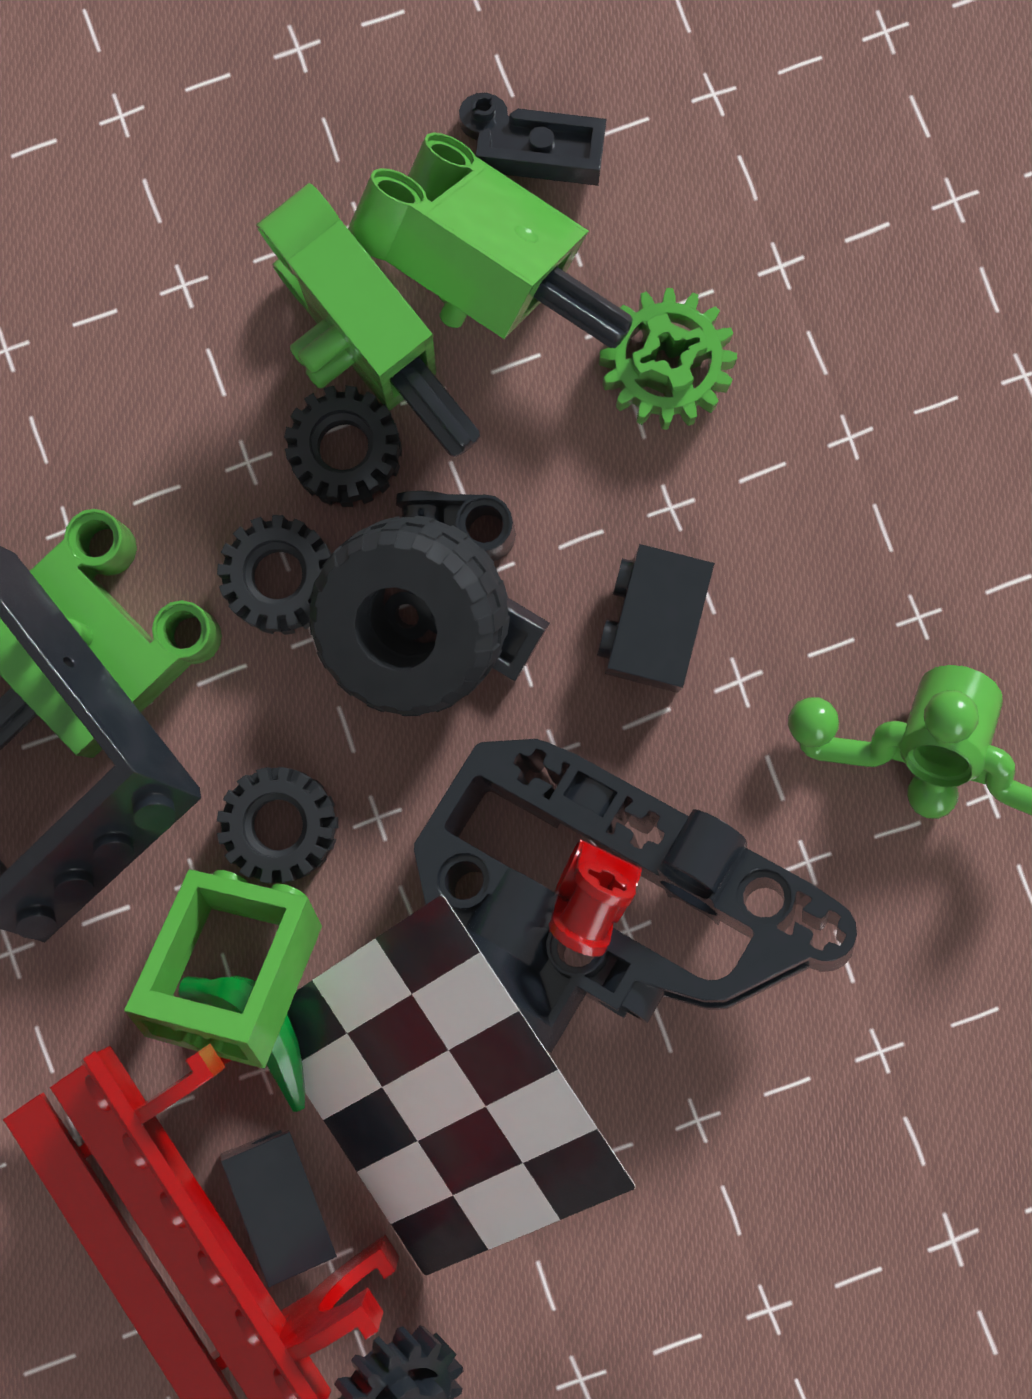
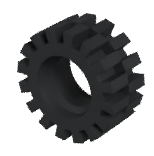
(335, 410)
(240, 568)
(239, 825)

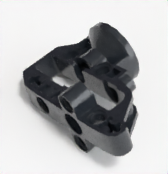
(695, 862)

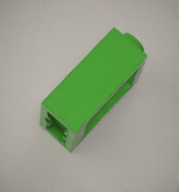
(194, 1025)

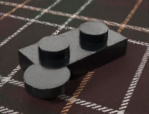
(534, 141)

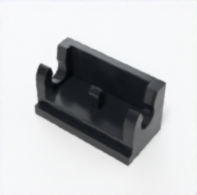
(277, 1206)

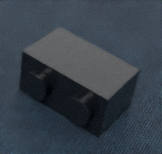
(657, 617)

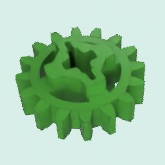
(676, 383)

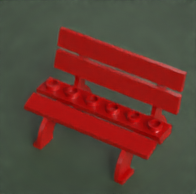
(252, 1336)

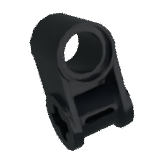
(461, 512)

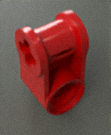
(592, 898)

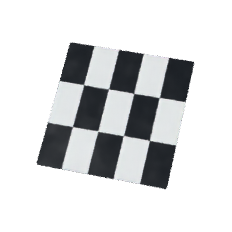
(446, 1094)

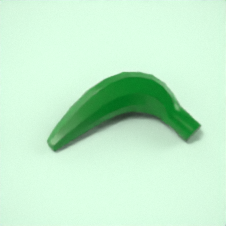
(232, 995)

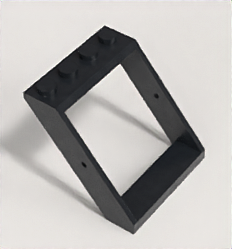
(122, 810)

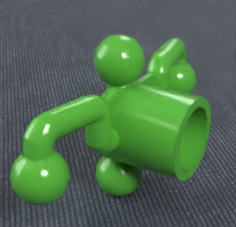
(941, 743)

